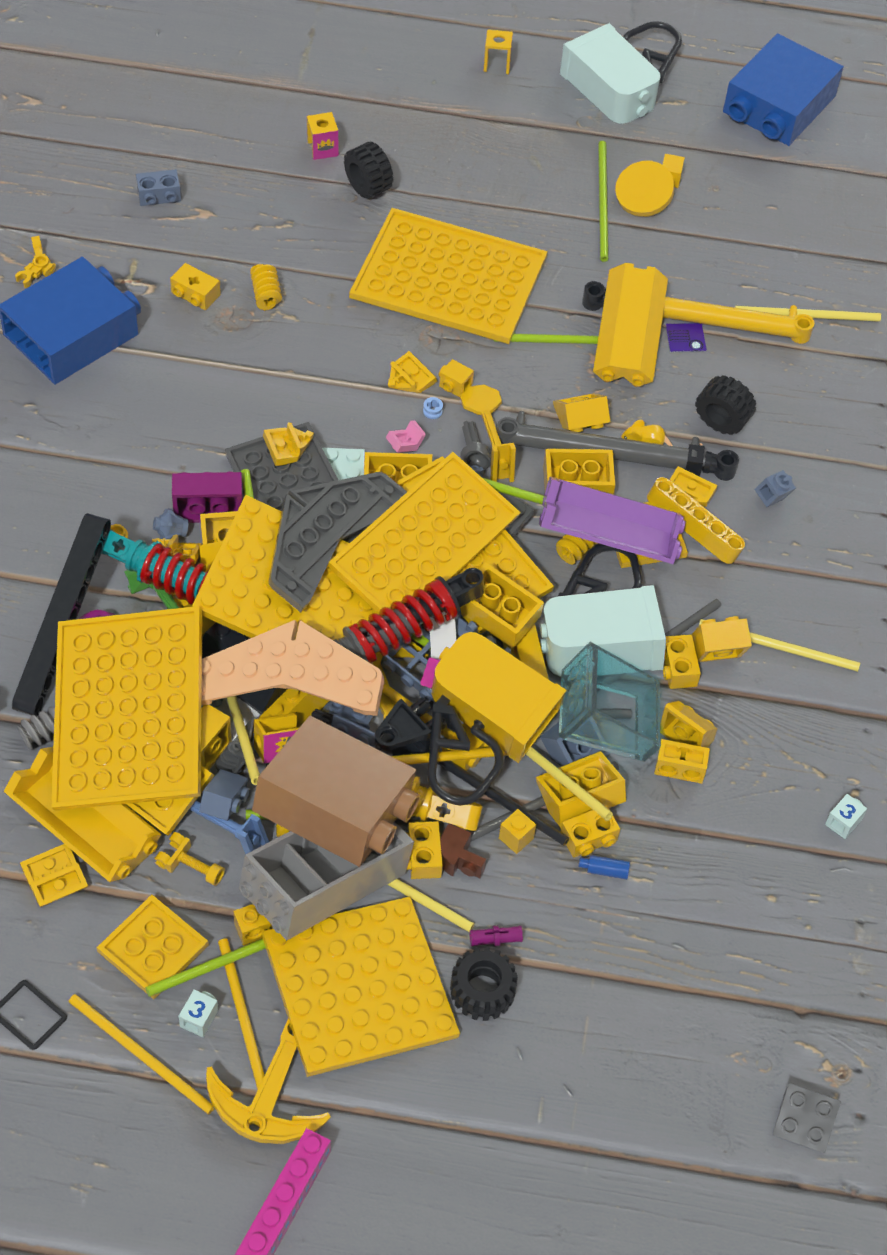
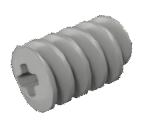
(37, 728)

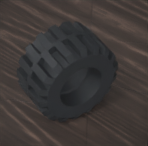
(368, 169)
(725, 404)
(483, 964)

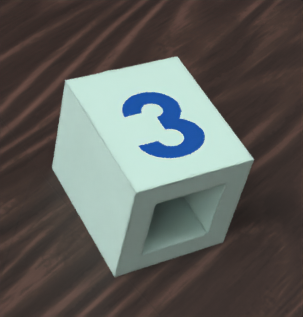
(846, 816)
(198, 1012)

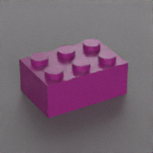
(205, 493)

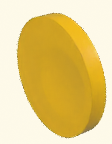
(644, 188)

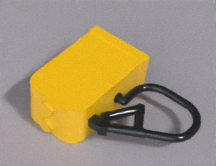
(496, 698)

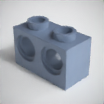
(158, 187)

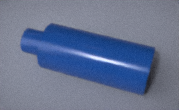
(605, 866)

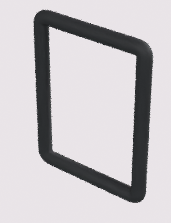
(63, 1016)

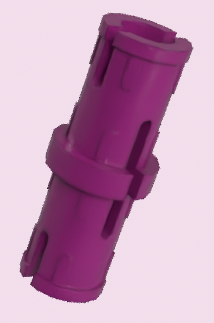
(496, 935)

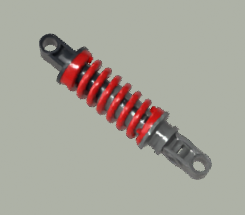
(405, 617)

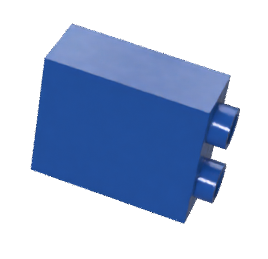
(782, 89)
(70, 319)

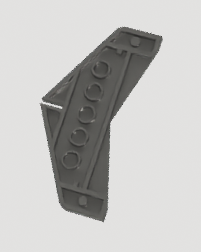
(314, 524)

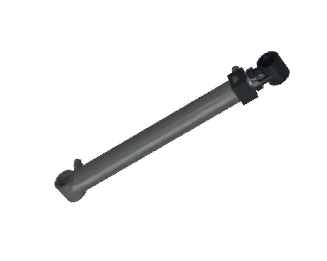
(691, 459)

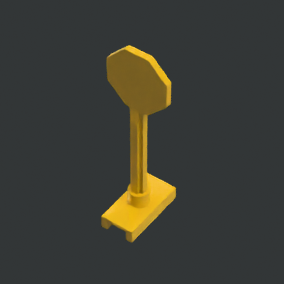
(484, 401)

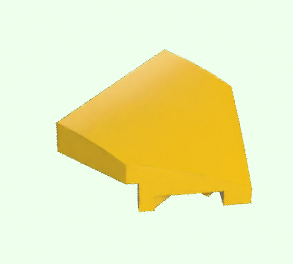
(410, 375)
(286, 444)
(189, 550)

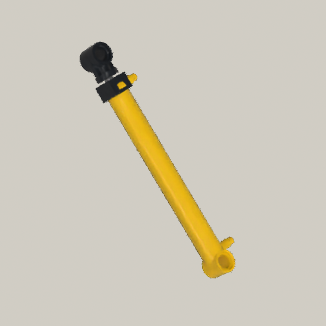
(793, 326)

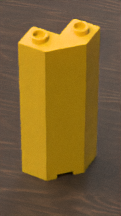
(630, 324)
(104, 836)

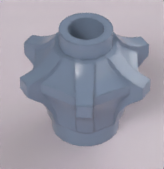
(170, 524)

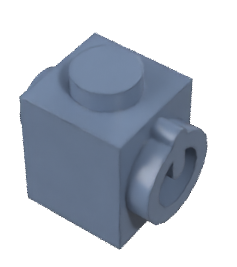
(775, 488)

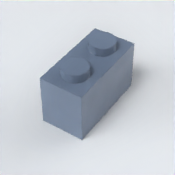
(224, 795)

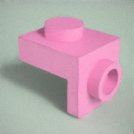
(407, 439)

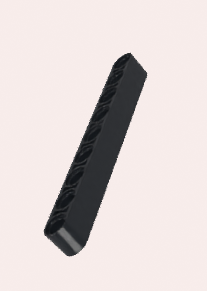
(63, 607)

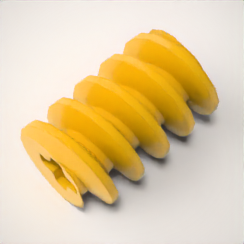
(265, 286)
(572, 548)

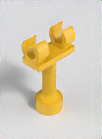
(213, 873)

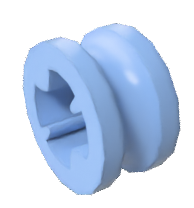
(433, 402)

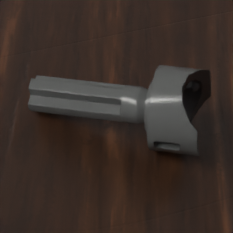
(474, 452)

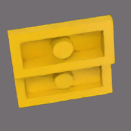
(53, 875)

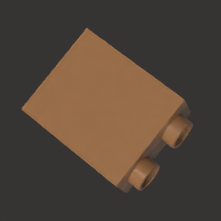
(336, 791)

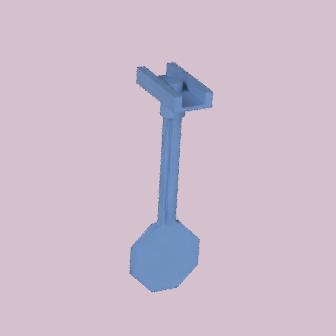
(250, 833)

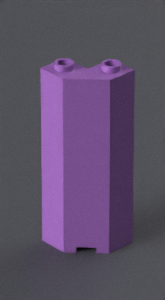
(612, 520)

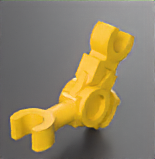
(40, 265)

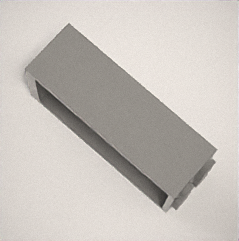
(304, 884)

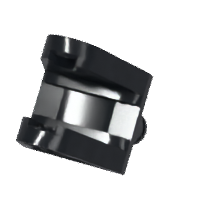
(404, 729)

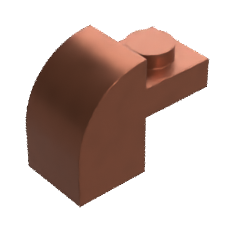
(455, 855)

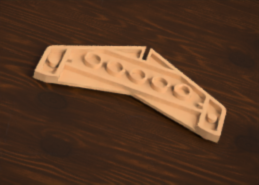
(305, 664)

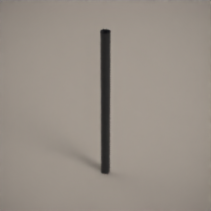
(504, 801)

